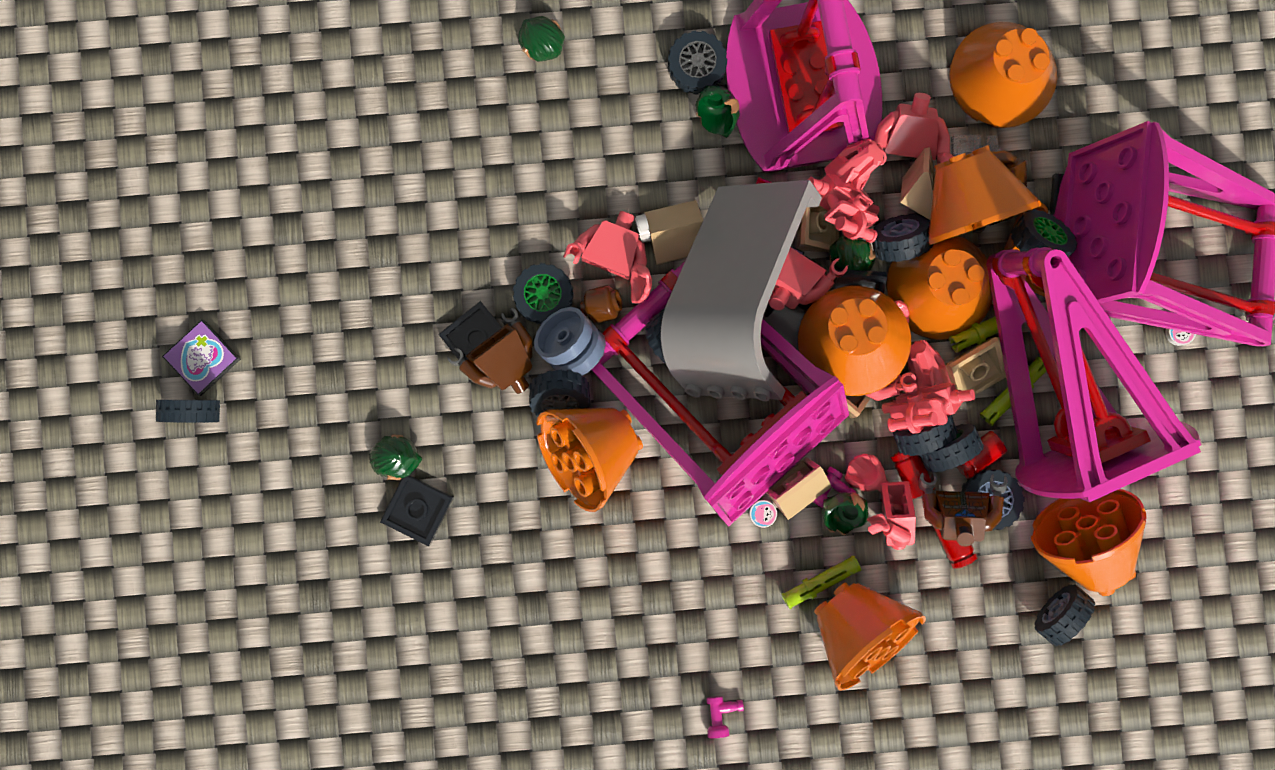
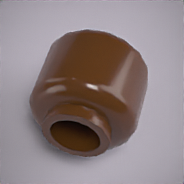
(601, 304)

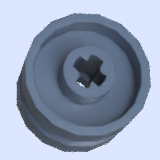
(570, 341)

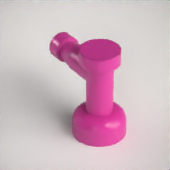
(835, 480)
(717, 707)

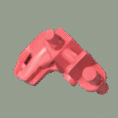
(843, 190)
(934, 397)

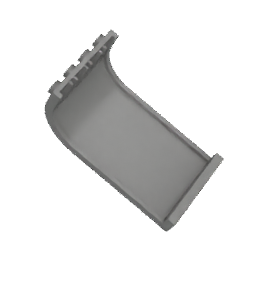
(724, 288)

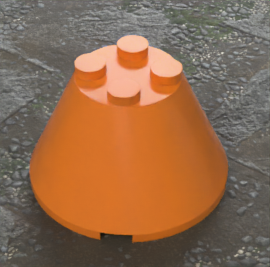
(1003, 74)
(975, 193)
(942, 288)
(856, 338)
(588, 451)
(1093, 540)
(863, 631)

